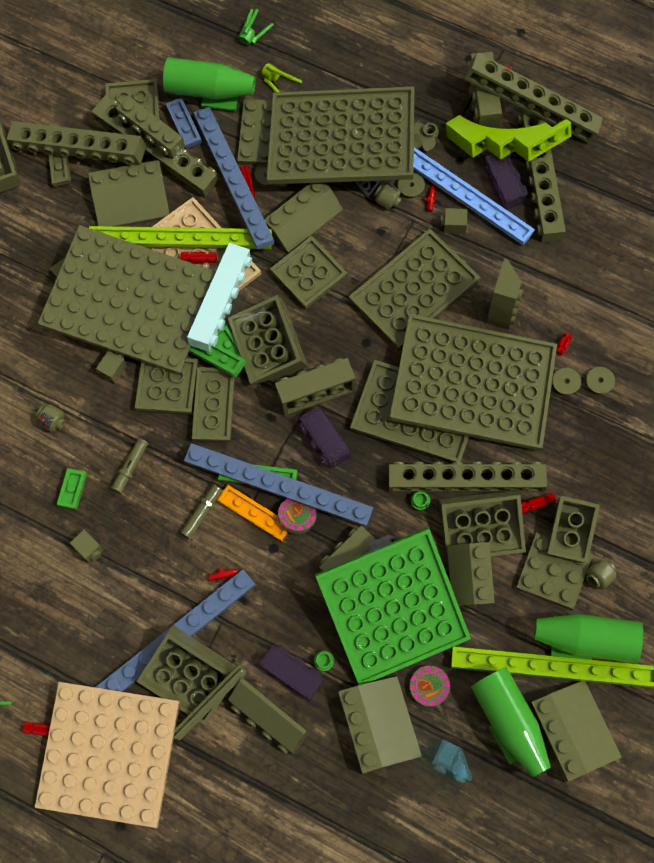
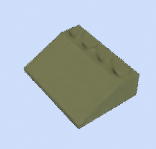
(129, 194)
(267, 341)
(484, 518)
(185, 671)
(379, 724)
(574, 731)

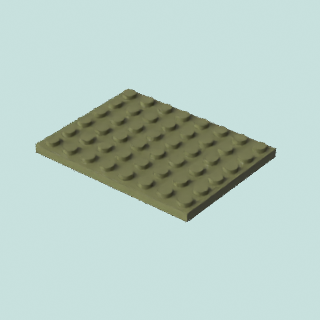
(342, 135)
(127, 299)
(474, 382)

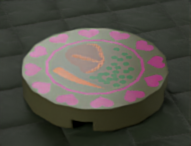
(296, 517)
(429, 686)

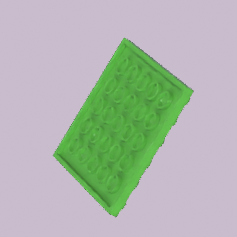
(393, 606)

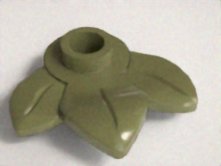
(422, 138)

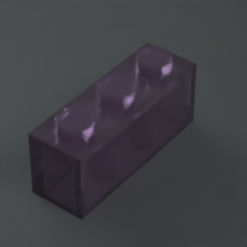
(505, 181)
(324, 437)
(292, 671)

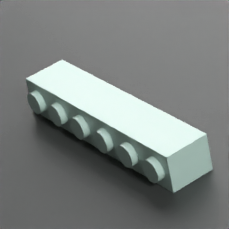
(219, 297)

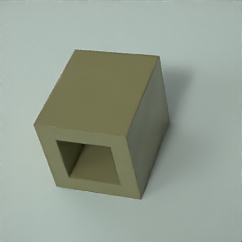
(454, 221)
(111, 366)
(87, 546)

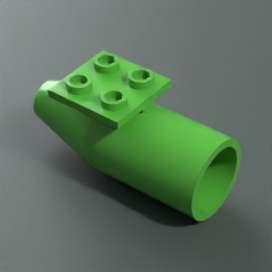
(212, 81)
(591, 637)
(512, 721)

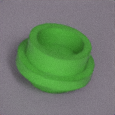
(420, 500)
(324, 660)

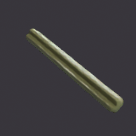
(209, 701)

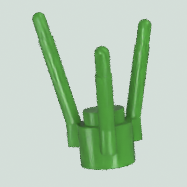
(247, 34)

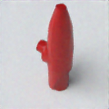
(431, 199)
(221, 574)

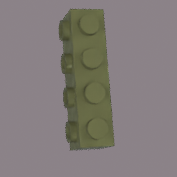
(150, 127)

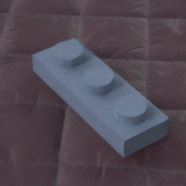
(183, 122)

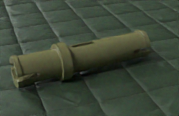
(126, 472)
(202, 510)

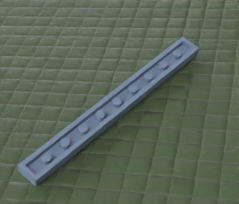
(233, 178)
(279, 484)
(189, 624)

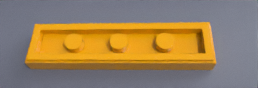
(252, 512)

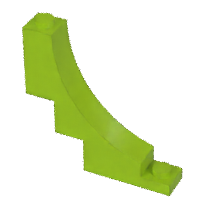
(527, 141)

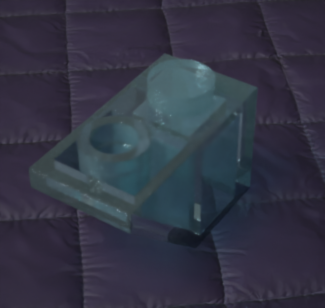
(452, 760)

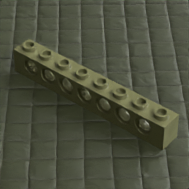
(532, 97)
(76, 142)
(203, 184)
(546, 230)
(535, 470)

